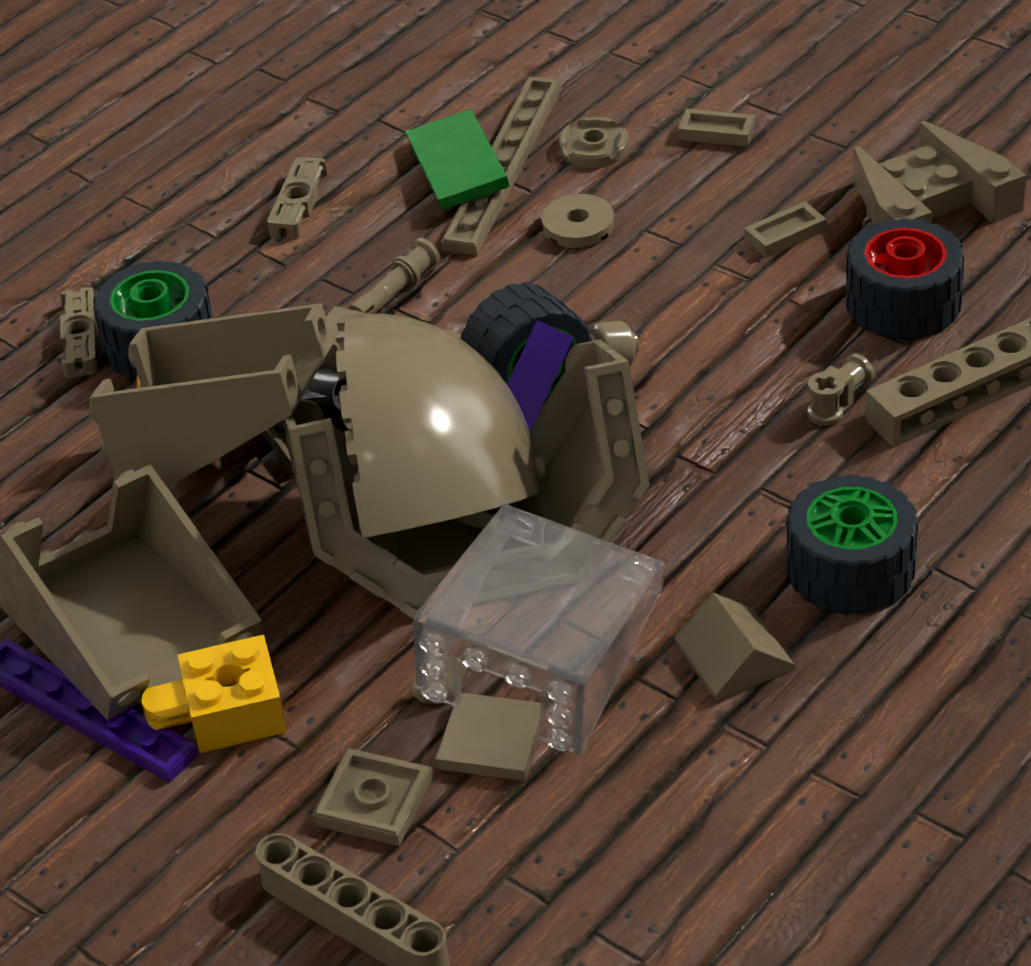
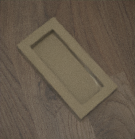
(716, 127)
(785, 229)

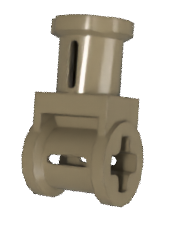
(834, 389)

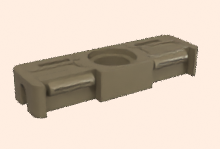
(301, 181)
(80, 348)

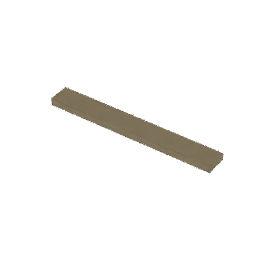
(512, 148)

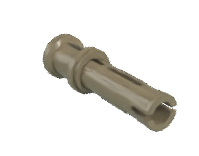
(403, 272)

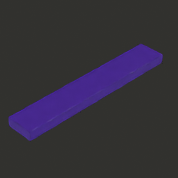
(127, 734)

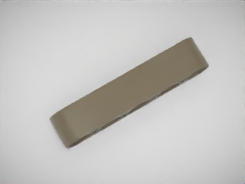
(349, 904)

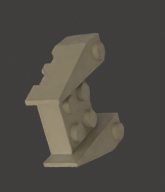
(938, 180)

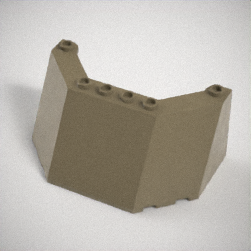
(590, 461)

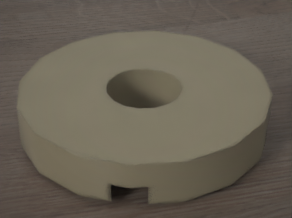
(578, 142)
(594, 213)

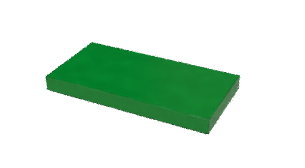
(457, 159)

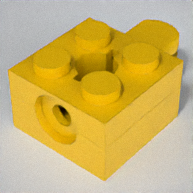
(218, 712)

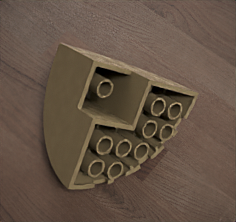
(428, 426)

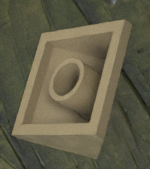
(731, 648)

